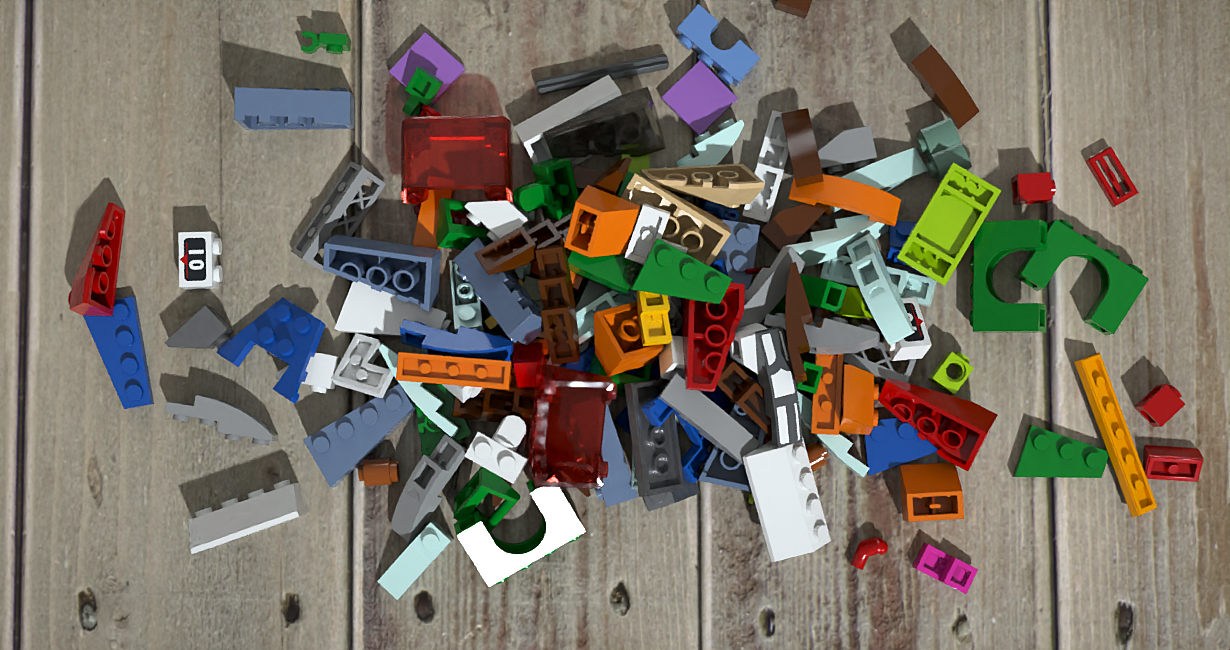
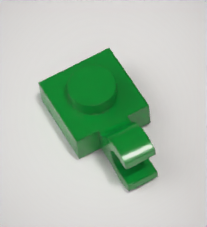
(331, 42)
(423, 90)

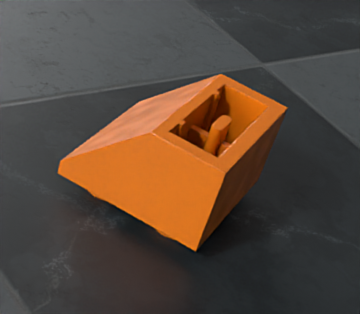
(601, 224)
(930, 492)

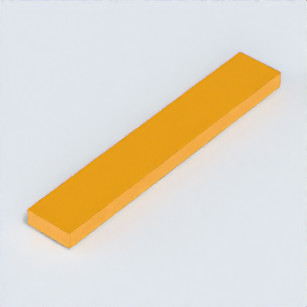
(1115, 434)

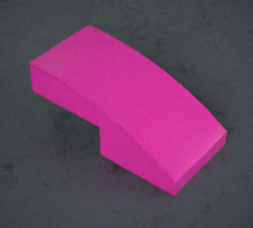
(945, 568)

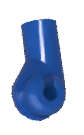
(721, 211)

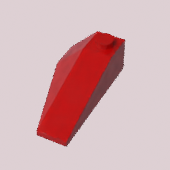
(97, 276)
(707, 336)
(946, 421)

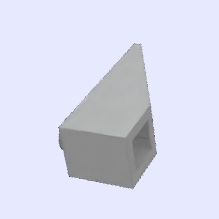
(848, 149)

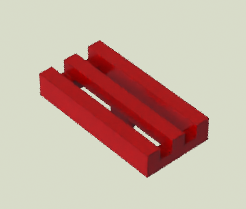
(1114, 201)

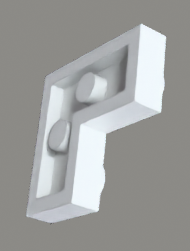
(648, 228)
(357, 368)

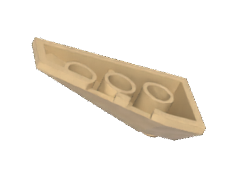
(720, 184)
(687, 223)

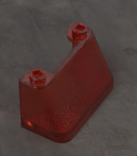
(456, 155)
(569, 427)

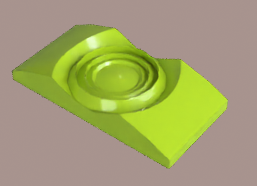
(948, 224)

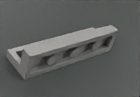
(334, 208)
(880, 373)

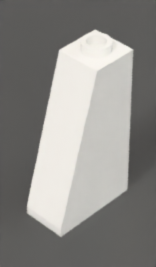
(382, 313)

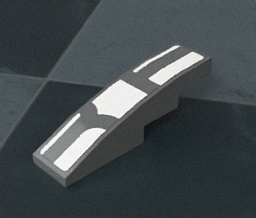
(779, 386)

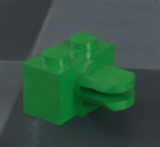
(552, 189)

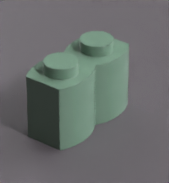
(942, 148)

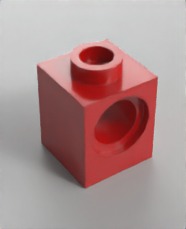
(1032, 188)
(525, 363)
(1160, 404)

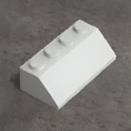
(531, 130)
(786, 500)
(246, 517)

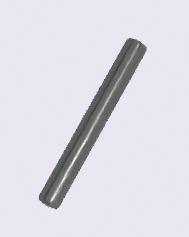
(591, 75)

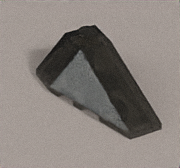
(616, 127)

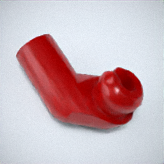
(868, 548)

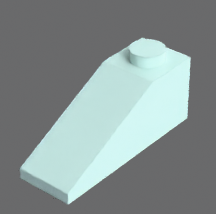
(415, 559)

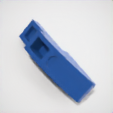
(466, 343)

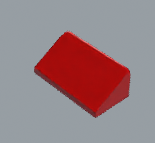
(1172, 463)

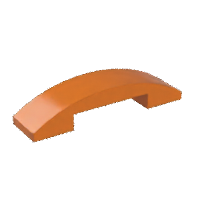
(851, 196)
(427, 219)

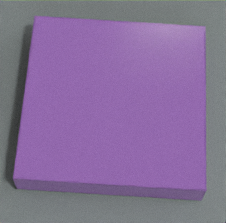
(432, 57)
(699, 98)

